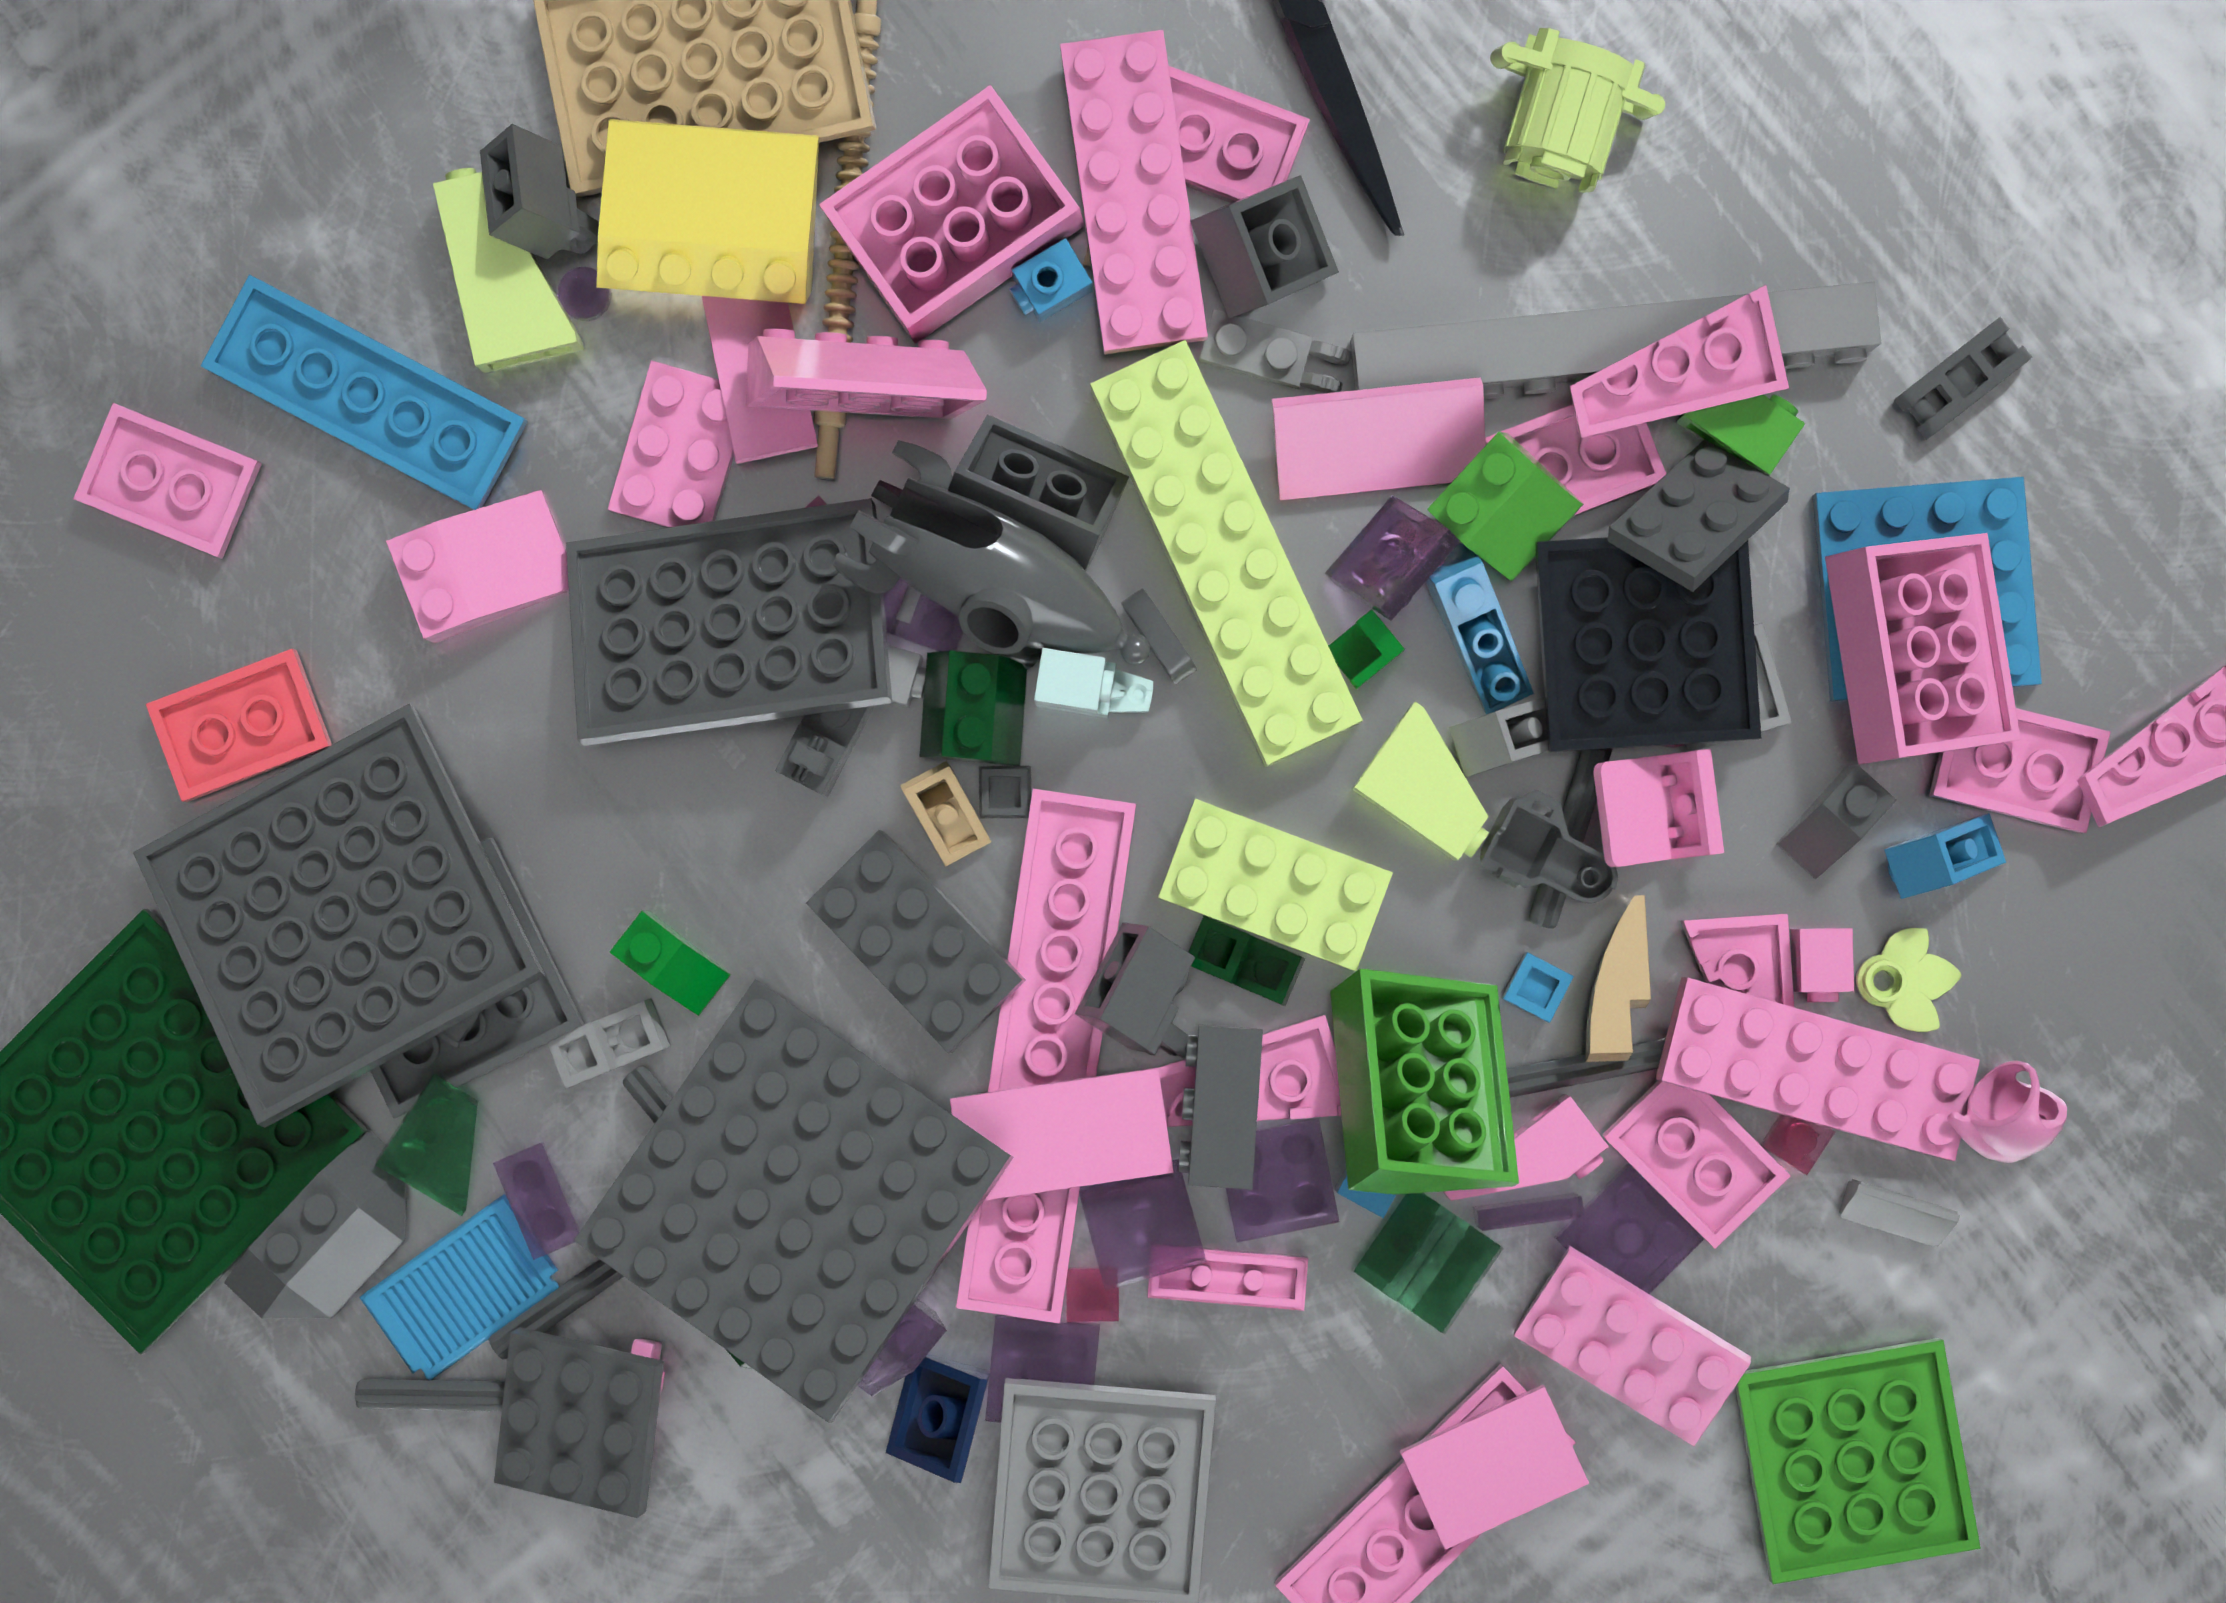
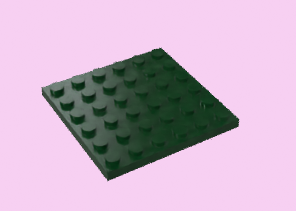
(136, 1143)

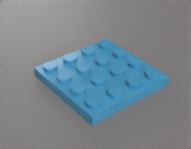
(1937, 511)

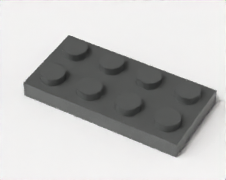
(915, 941)

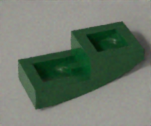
(1245, 960)

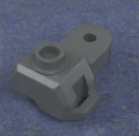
(1537, 849)

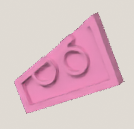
(1745, 954)

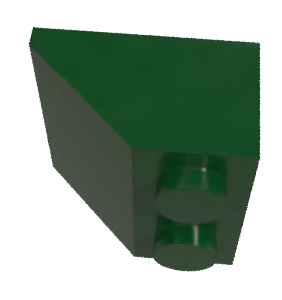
(973, 708)

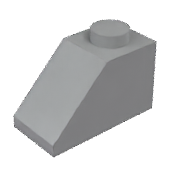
(1501, 737)

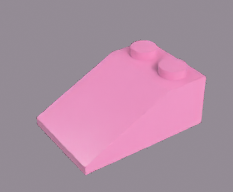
(481, 565)

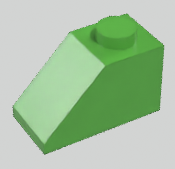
(1749, 429)

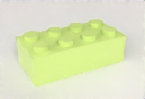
(1275, 885)

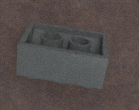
(1040, 486)

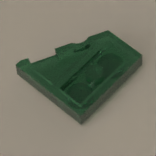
(435, 1144)

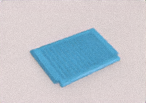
(460, 1290)

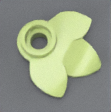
(1913, 980)

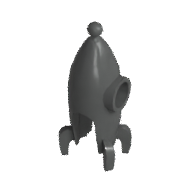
(984, 568)

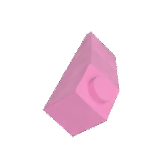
(1551, 1148)

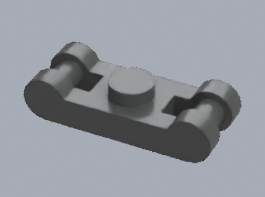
(1963, 378)

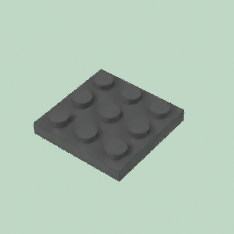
(578, 1422)

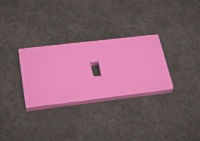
(753, 430)

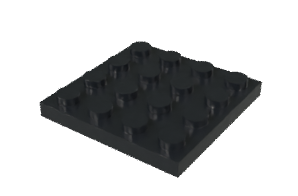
(1641, 655)

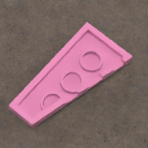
(1295, 1076)

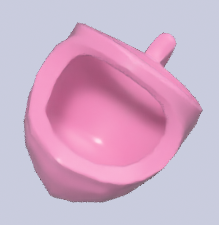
(2010, 1117)

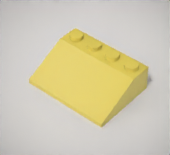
(708, 211)

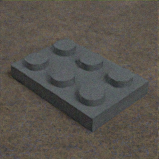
(1698, 515)

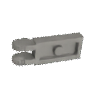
(1269, 352)

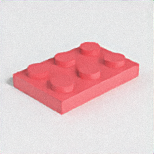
(239, 725)

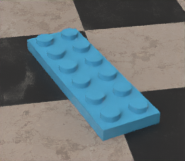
(364, 393)

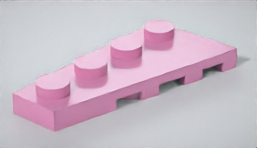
(1700, 366)
(2164, 758)

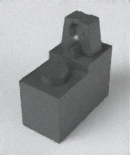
(530, 196)
(822, 747)
(1136, 991)

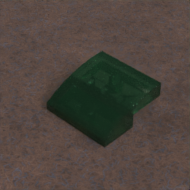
(1428, 1260)

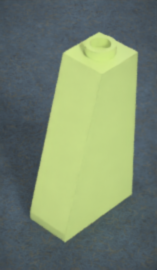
(501, 288)

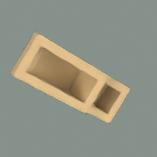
(1618, 987)

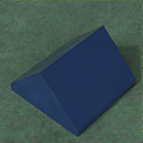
(938, 1416)

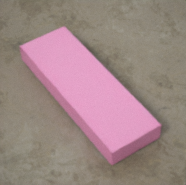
(1237, 1280)

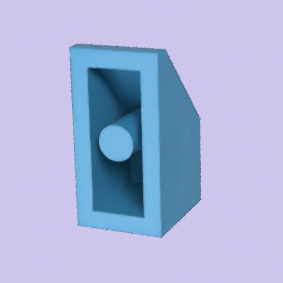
(1944, 856)

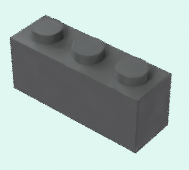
(1222, 1106)

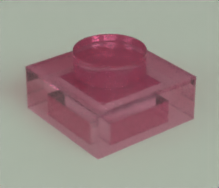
(1797, 1142)

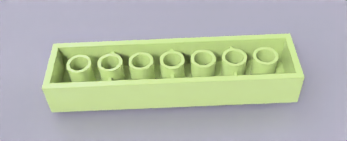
(1225, 553)

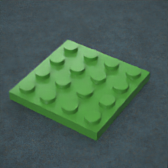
(1856, 1461)

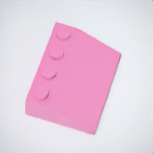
(952, 213)
(860, 376)
(1922, 647)

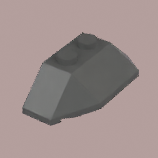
(325, 1239)

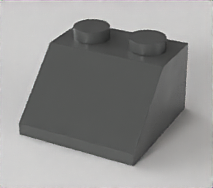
(1264, 247)

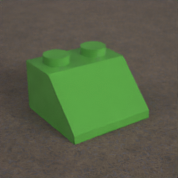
(1505, 505)

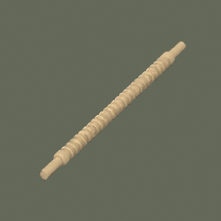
(843, 264)

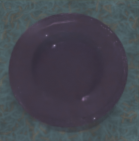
(580, 296)

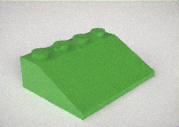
(1422, 1084)

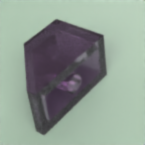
(905, 1348)

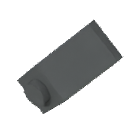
(1836, 820)

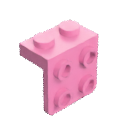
(1658, 808)

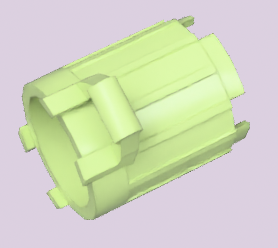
(1569, 107)

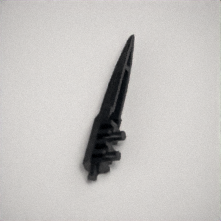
(1337, 98)

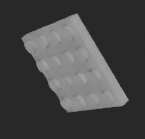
(1101, 1491)

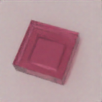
(1088, 1298)

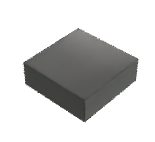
(1004, 792)

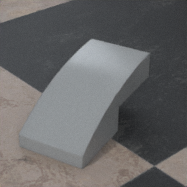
(608, 1043)

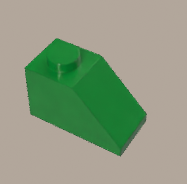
(670, 962)

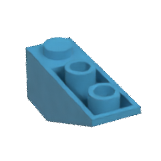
(1478, 630)

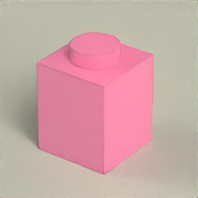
(1822, 962)

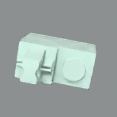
(1089, 685)

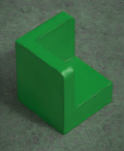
(1365, 649)

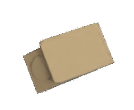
(946, 813)

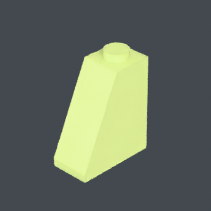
(1424, 787)

